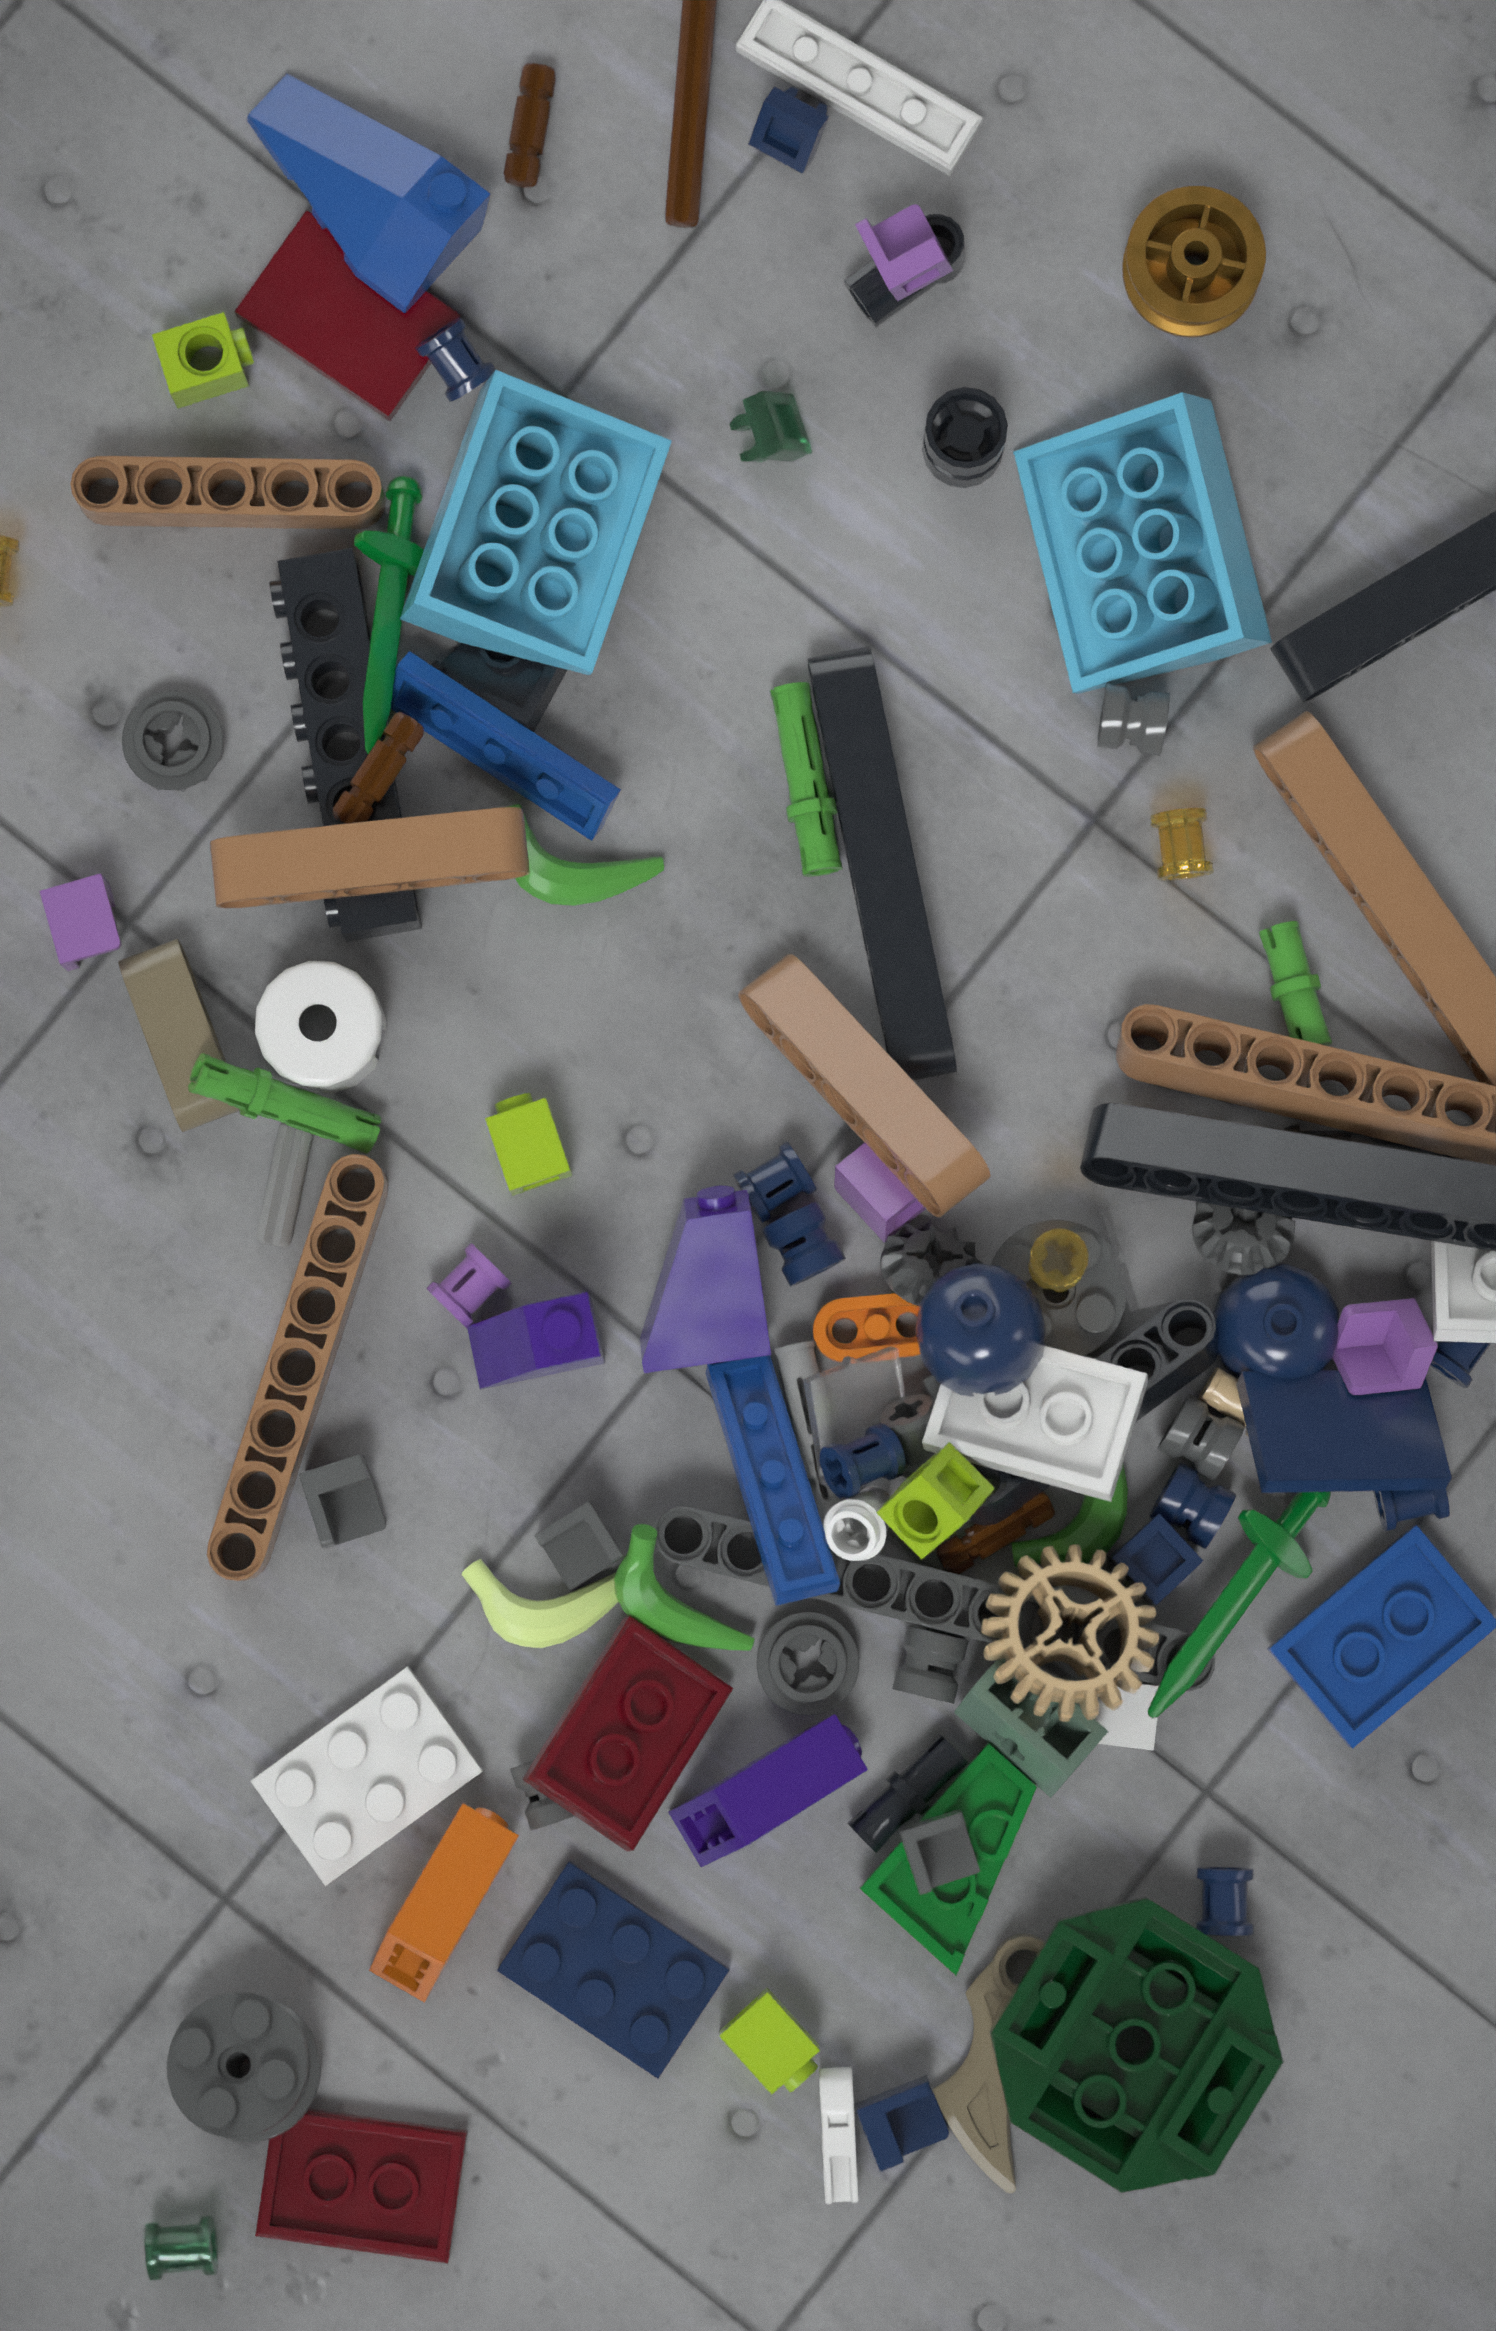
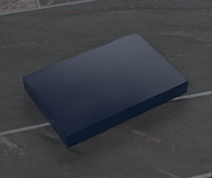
(1324, 1439)

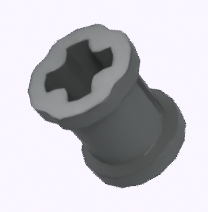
(909, 1420)

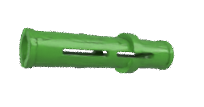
(810, 803)
(262, 1095)

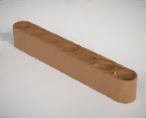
(1386, 886)
(1301, 1094)
(304, 1400)

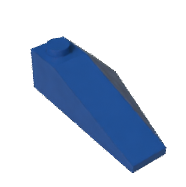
(379, 194)

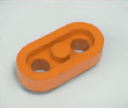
(875, 1324)

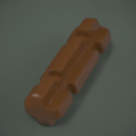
(529, 125)
(379, 769)
(958, 1554)

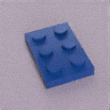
(1383, 1636)

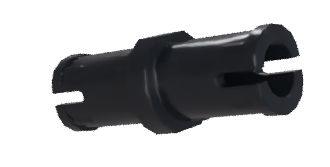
(907, 1793)

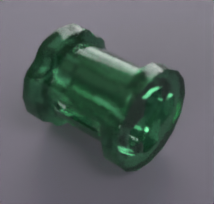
(181, 2248)

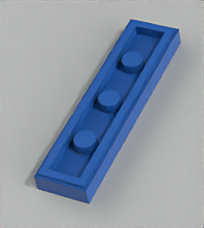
(502, 746)
(772, 1479)

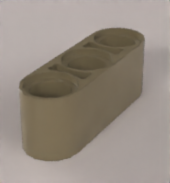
(174, 1027)

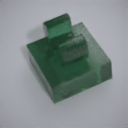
(775, 427)

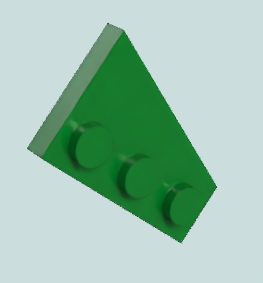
(944, 1920)

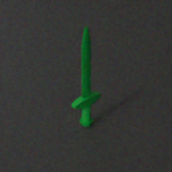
(397, 560)
(1273, 1548)

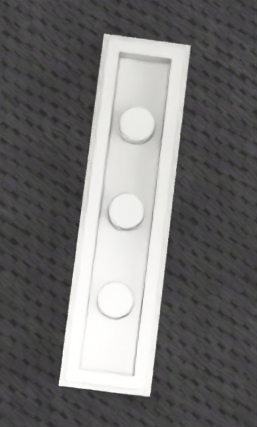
(859, 84)

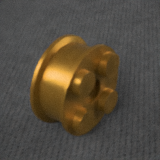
(1185, 296)

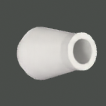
(855, 1528)

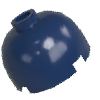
(1276, 1323)
(980, 1330)

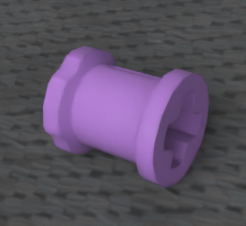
(469, 1285)

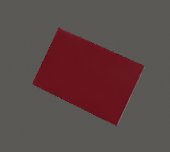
(338, 323)
(628, 1734)
(363, 2185)

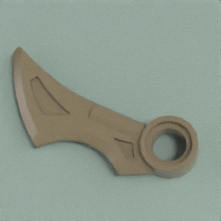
(973, 2094)

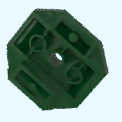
(1151, 2115)

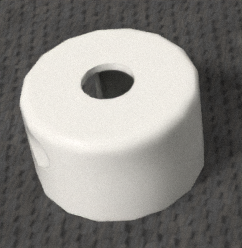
(345, 1055)

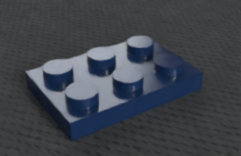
(613, 1969)

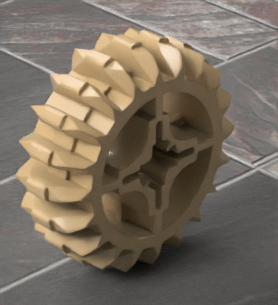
(1057, 1608)

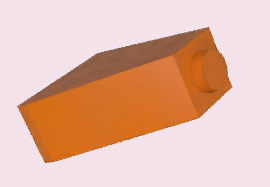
(444, 1901)

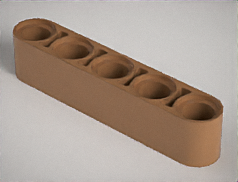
(204, 474)
(369, 857)
(864, 1085)

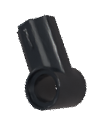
(873, 294)

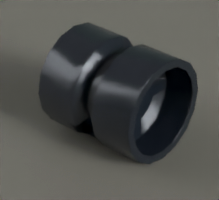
(964, 437)

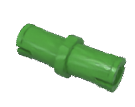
(1294, 983)

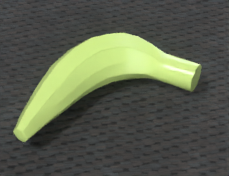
(542, 1621)

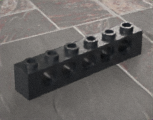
(334, 584)

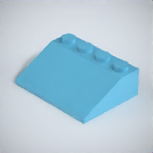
(536, 526)
(1142, 544)

